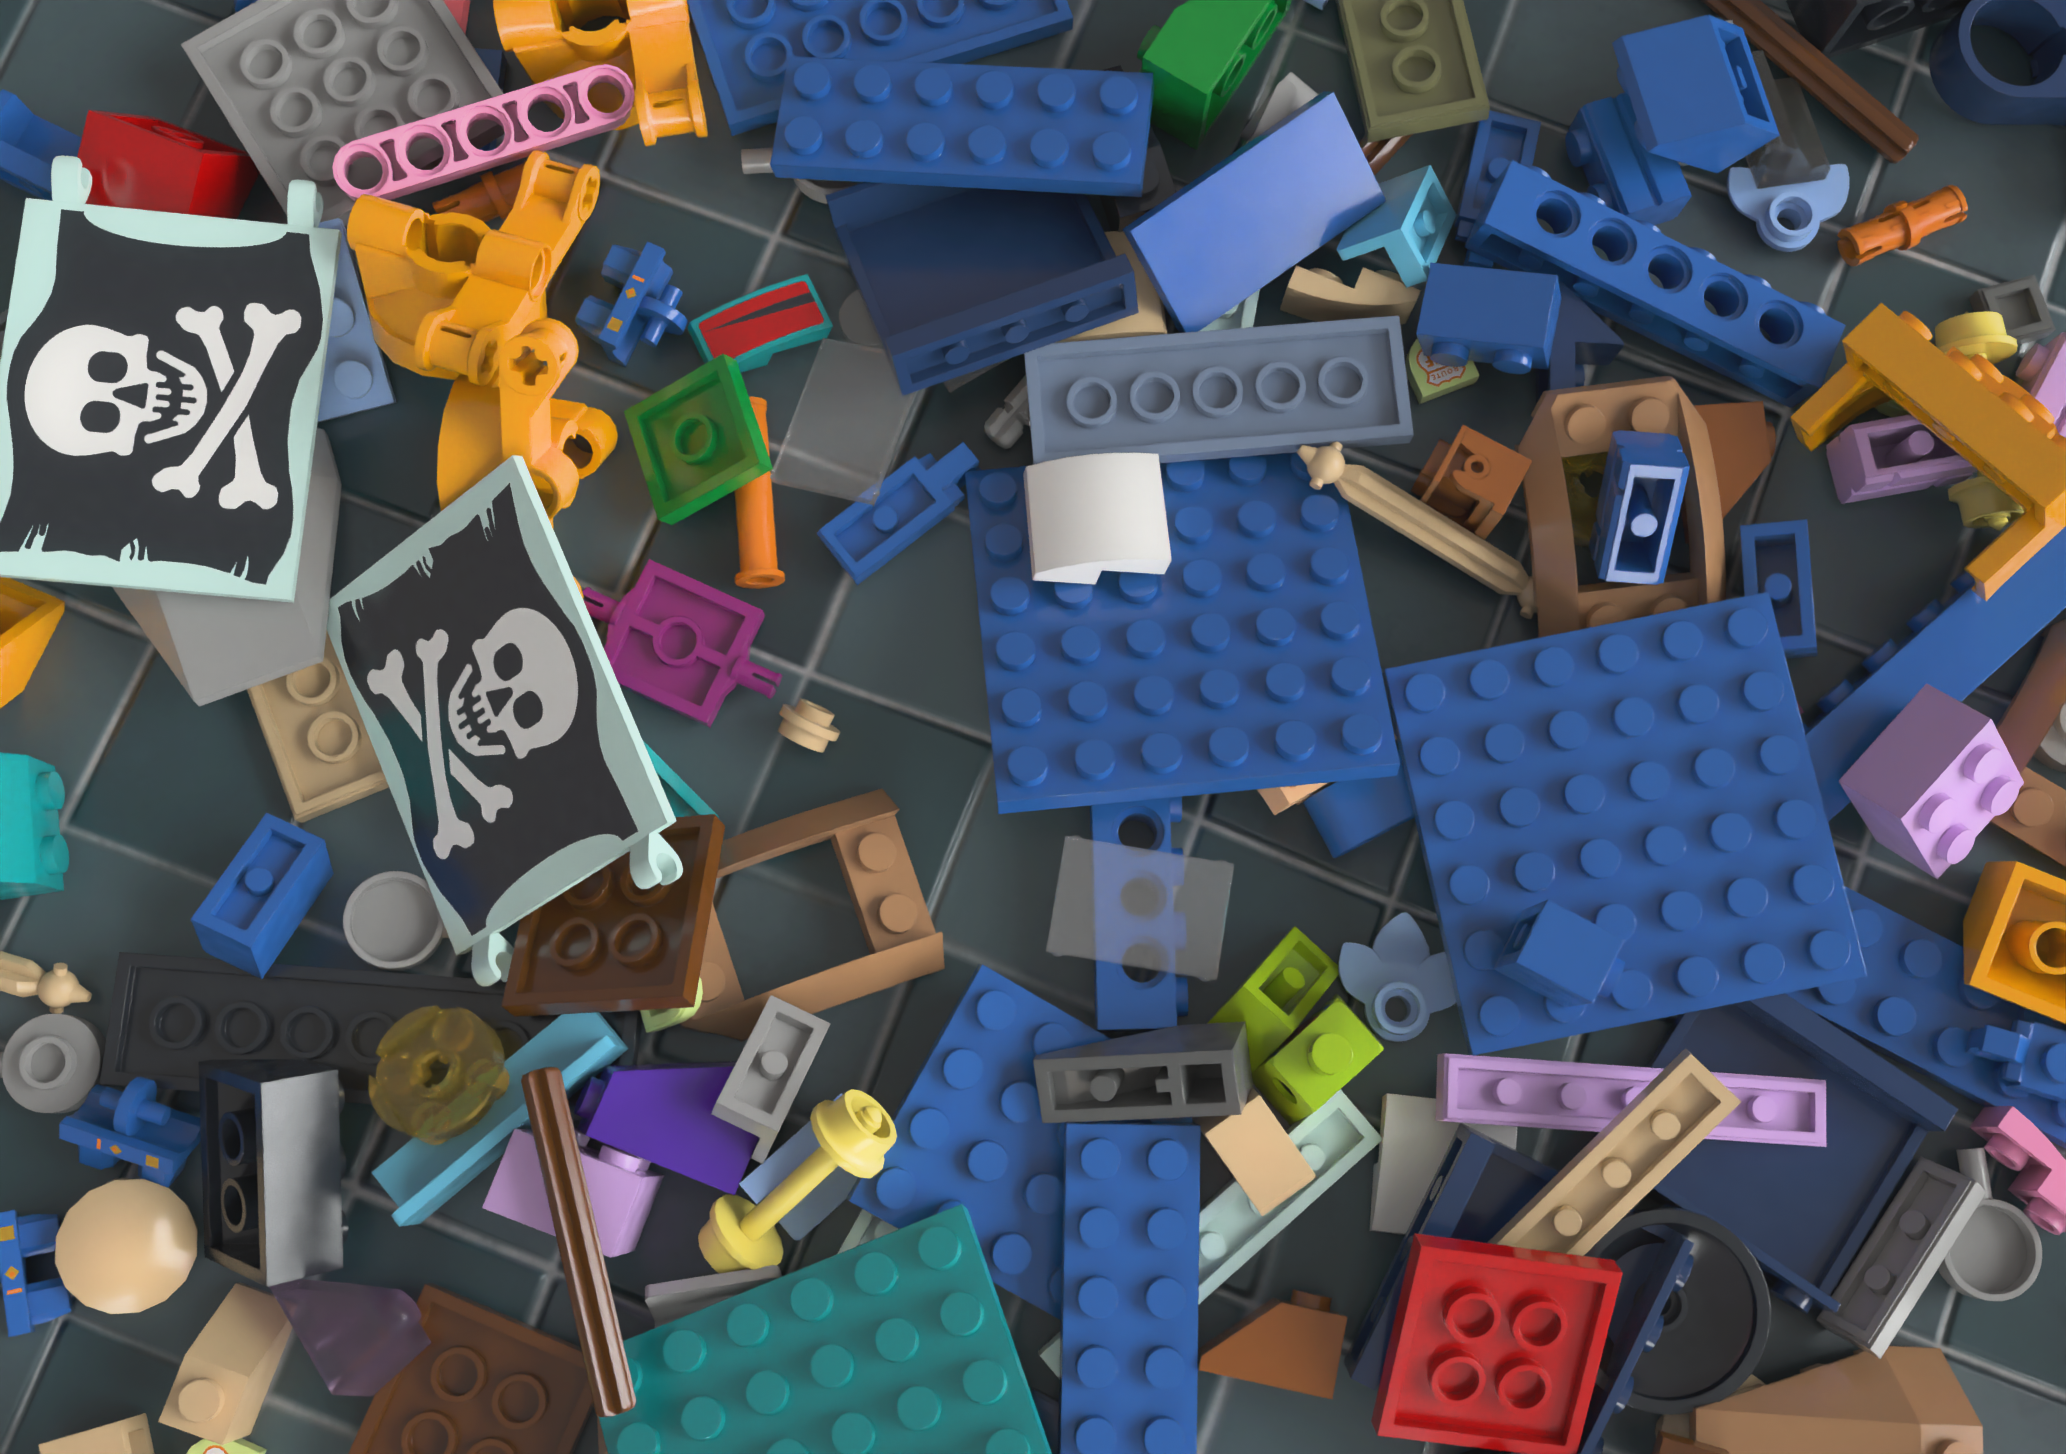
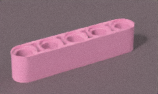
(508, 111)

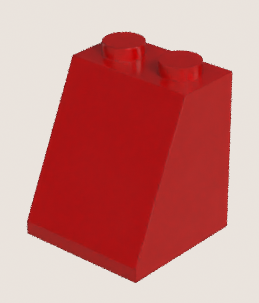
(163, 167)

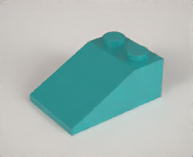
(30, 838)

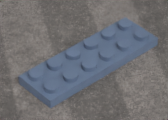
(1221, 391)

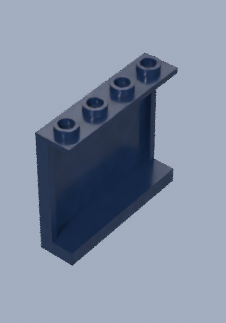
(976, 273)
(1472, 1199)
(1798, 1204)

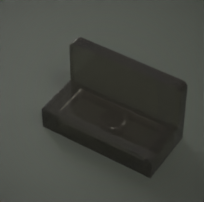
(1797, 152)

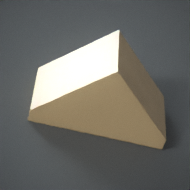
(1258, 1153)

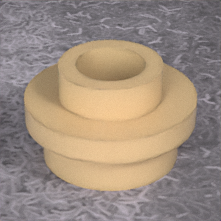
(808, 725)

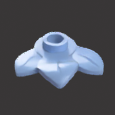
(1801, 203)
(1401, 969)

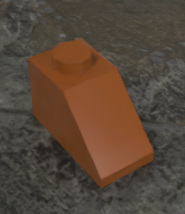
(1740, 448)
(1282, 1345)

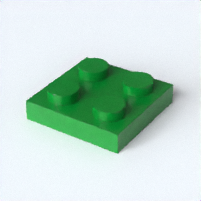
(698, 439)

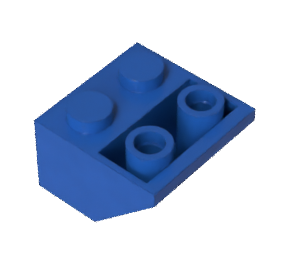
(1695, 92)

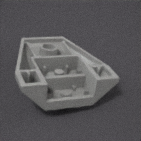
(239, 643)

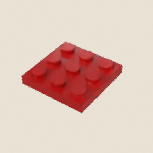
(1495, 1346)

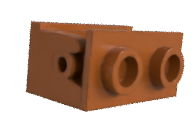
(1471, 480)

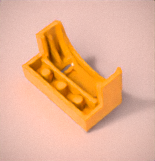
(1968, 408)

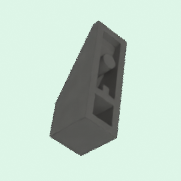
(1148, 1075)

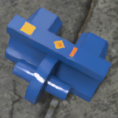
(643, 307)
(134, 1129)
(25, 1302)

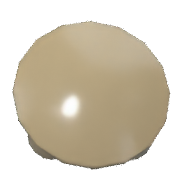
(126, 1246)

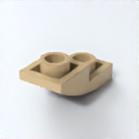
(1324, 297)

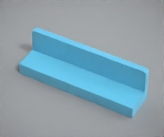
(427, 1175)

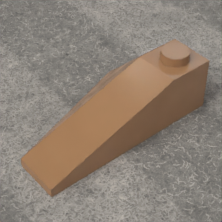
(1849, 1407)

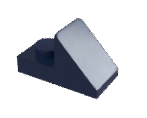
(1578, 341)

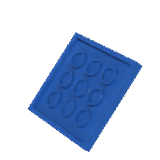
(978, 1136)

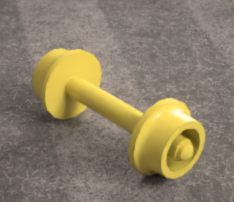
(1982, 334)
(851, 1135)

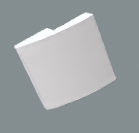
(1096, 517)
(1411, 1156)

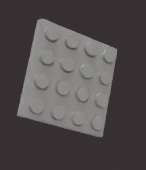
(333, 71)

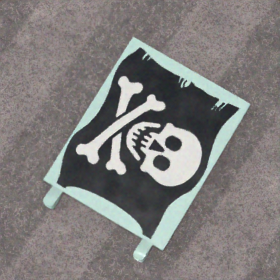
(162, 393)
(498, 717)

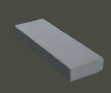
(1902, 1256)

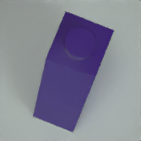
(668, 1119)

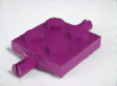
(681, 642)

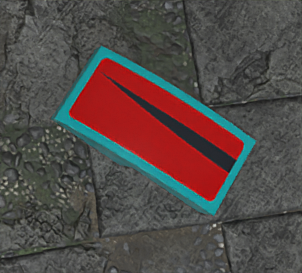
(762, 324)

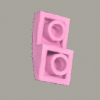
(2023, 1147)

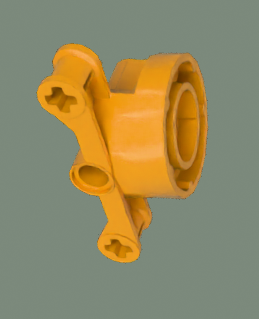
(649, 47)
(454, 290)
(521, 419)

